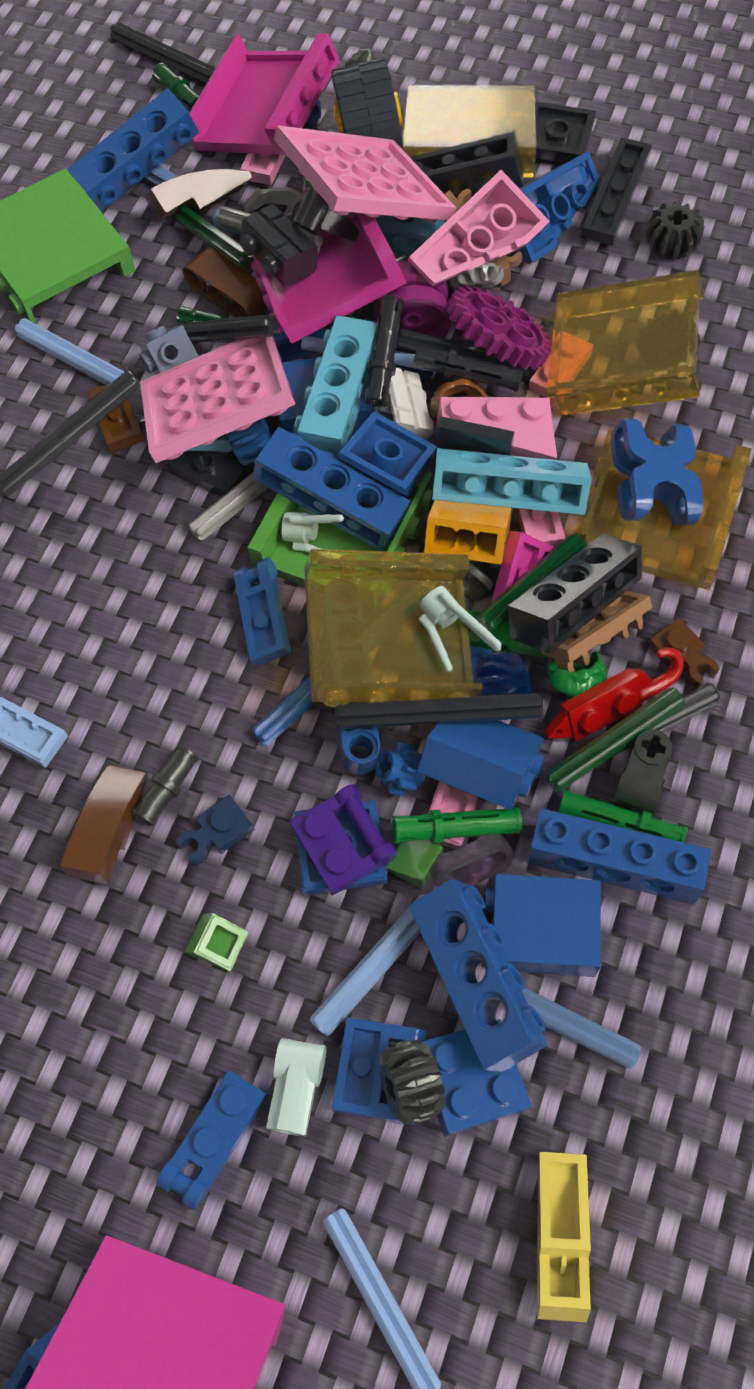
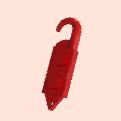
(613, 699)

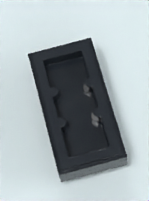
(208, 470)

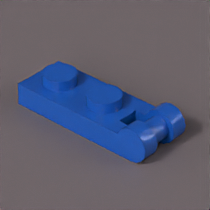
(262, 612)
(212, 1139)

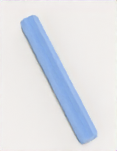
(67, 352)
(366, 973)
(381, 1301)

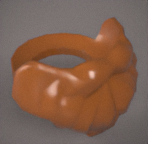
(453, 389)

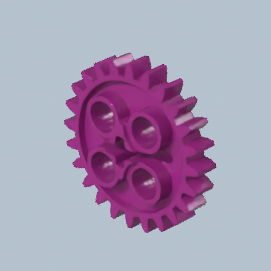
(499, 327)

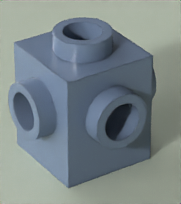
(174, 340)

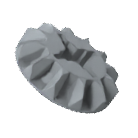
(481, 276)

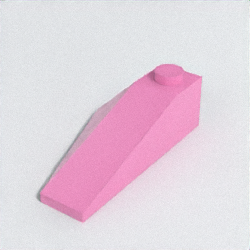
(483, 229)

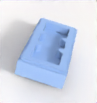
(29, 734)

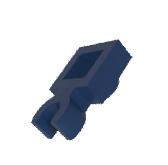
(220, 826)

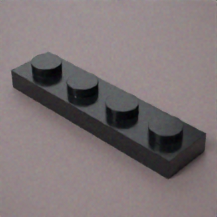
(616, 191)

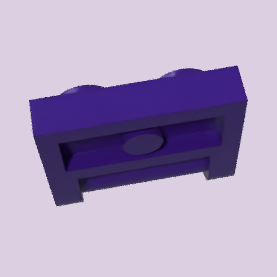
(331, 847)

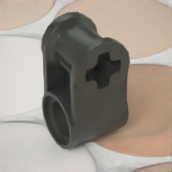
(644, 776)

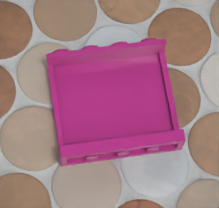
(257, 93)
(344, 281)
(157, 1327)

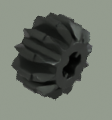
(674, 230)
(412, 1081)

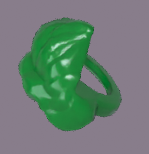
(577, 682)

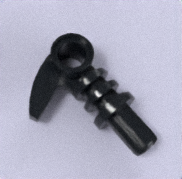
(314, 216)

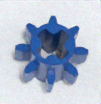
(399, 769)

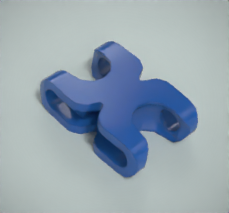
(656, 472)

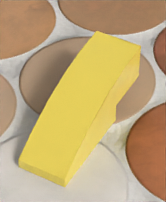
(563, 1238)

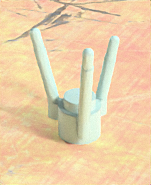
(304, 527)
(443, 609)

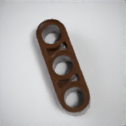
(225, 284)

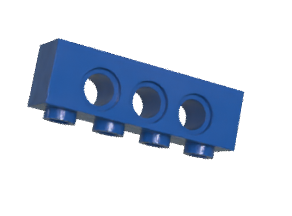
(134, 149)
(308, 488)
(620, 856)
(438, 920)

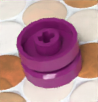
(423, 304)

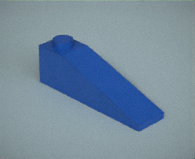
(558, 198)

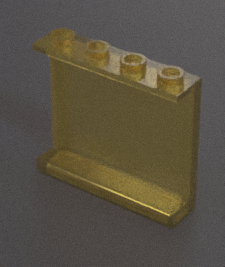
(466, 113)
(625, 344)
(669, 549)
(368, 628)

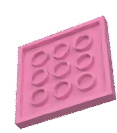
(363, 175)
(213, 396)

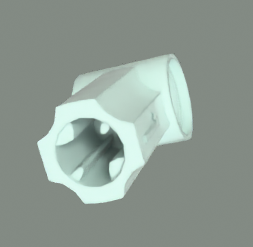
(297, 1074)

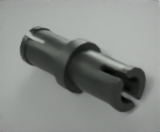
(165, 785)

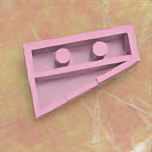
(526, 416)

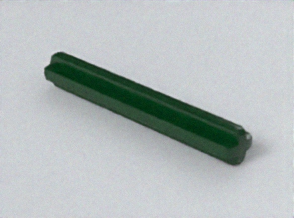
(213, 237)
(497, 612)
(614, 739)

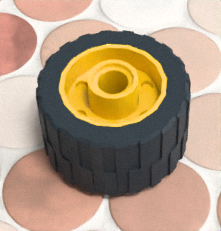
(367, 101)

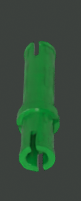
(605, 813)
(449, 825)

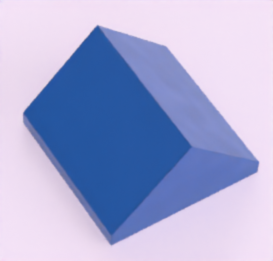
(389, 453)

